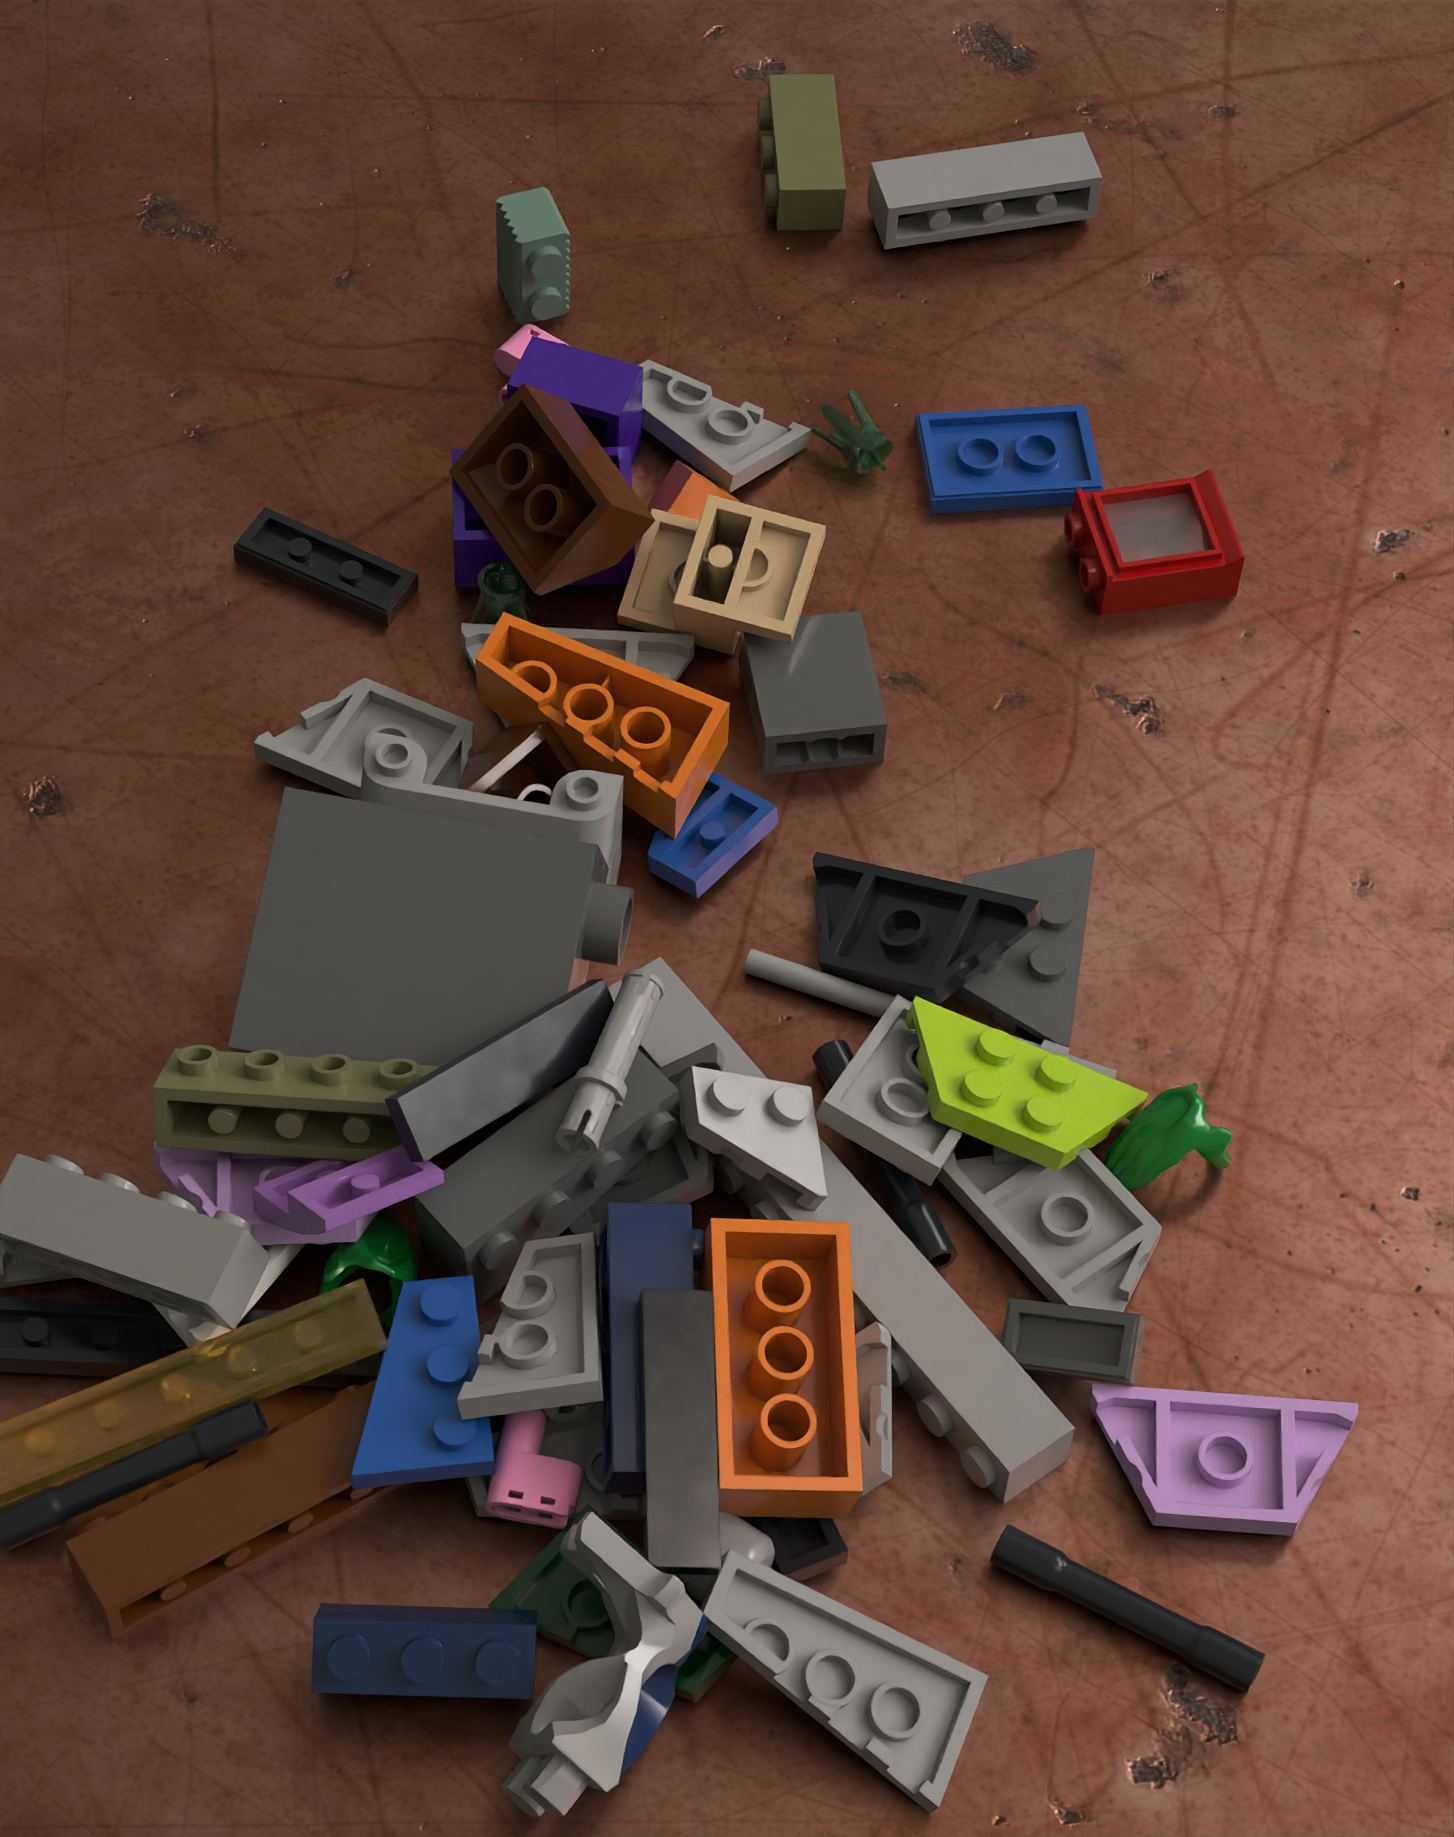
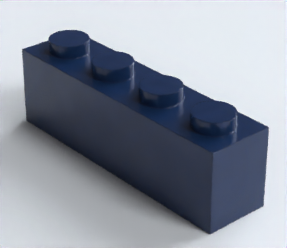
(638, 1251)

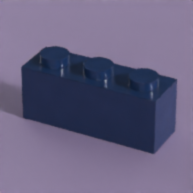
(424, 1651)

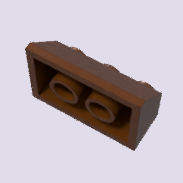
(550, 492)

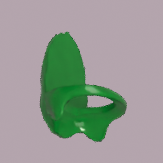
(1163, 1136)
(381, 1248)

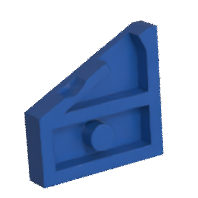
(713, 837)

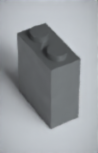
(814, 698)

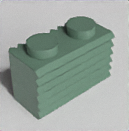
(532, 255)

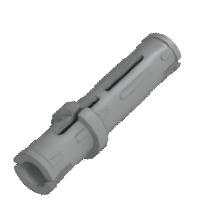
(601, 1084)

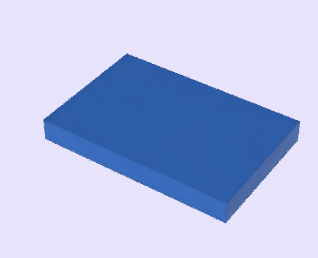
(1006, 458)

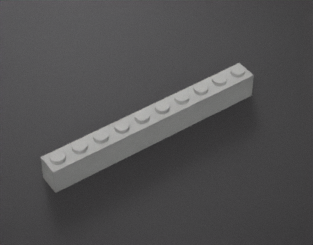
(939, 1347)

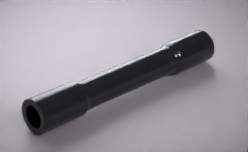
(913, 1212)
(202, 1441)
(1199, 1644)

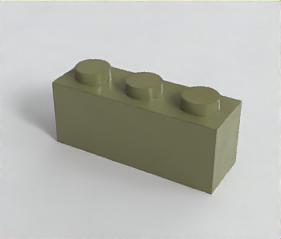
(802, 152)

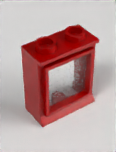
(1155, 544)

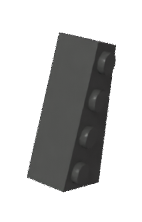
(532, 1189)

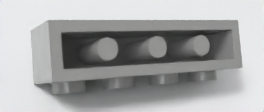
(984, 190)
(129, 1239)

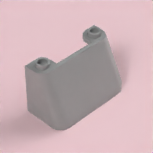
(581, 808)

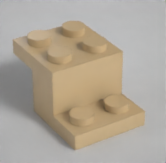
(722, 574)

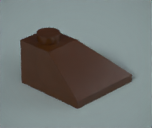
(519, 764)

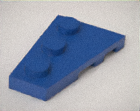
(414, 1413)

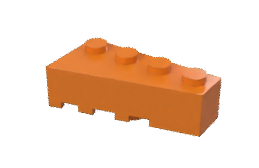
(607, 715)

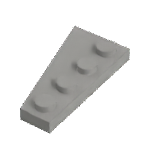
(858, 1678)

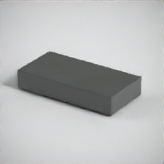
(1074, 1341)

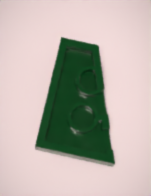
(576, 1617)

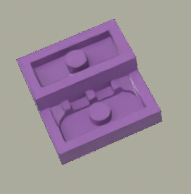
(342, 1190)

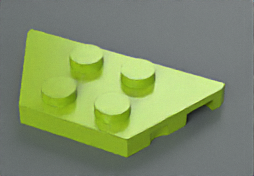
(1014, 1090)

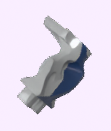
(607, 1708)

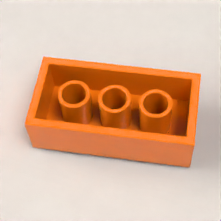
(784, 1367)

